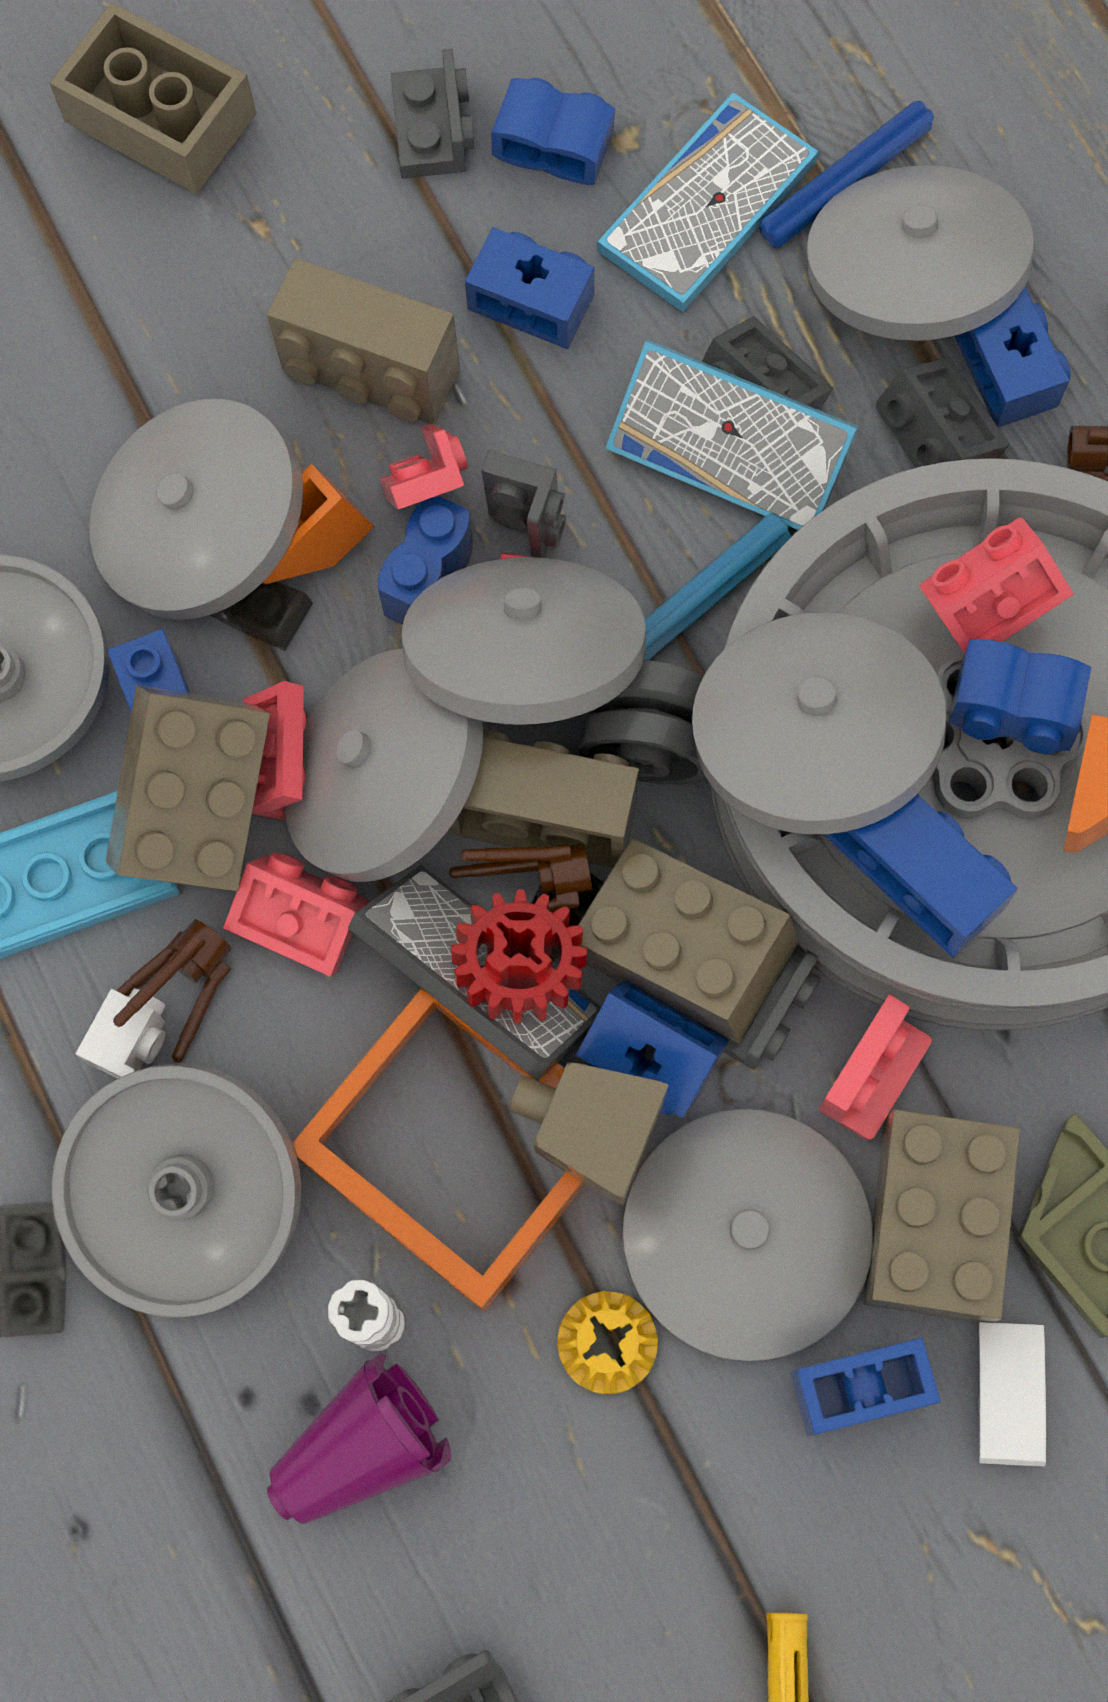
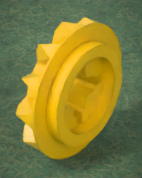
(601, 1372)

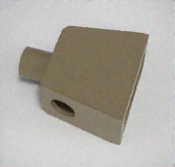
(593, 1123)

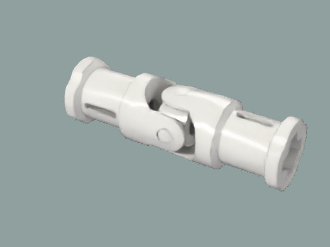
(366, 1316)

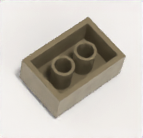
(154, 97)
(364, 342)
(187, 788)
(550, 799)
(687, 939)
(942, 1216)

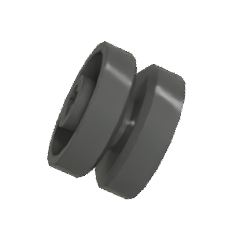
(650, 725)

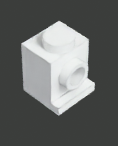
(123, 1048)

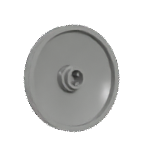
(920, 252)
(196, 509)
(523, 640)
(49, 666)
(819, 723)
(380, 773)
(176, 1190)
(747, 1235)

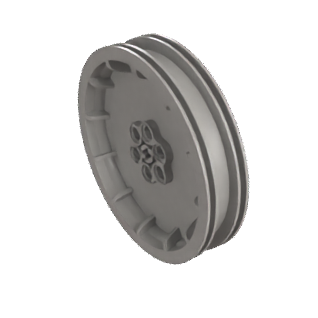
(866, 559)

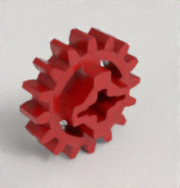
(519, 981)

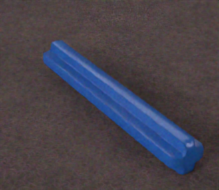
(855, 165)

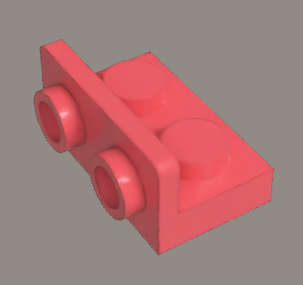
(421, 479)
(997, 586)
(281, 766)
(295, 911)
(876, 1071)

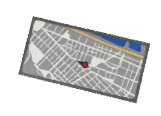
(414, 931)

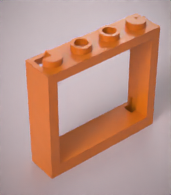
(436, 1255)

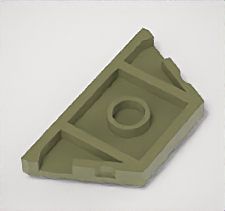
(1069, 1222)

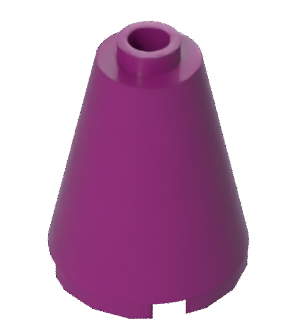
(359, 1446)

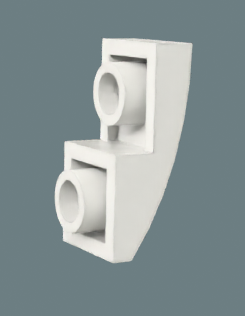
(1012, 1394)

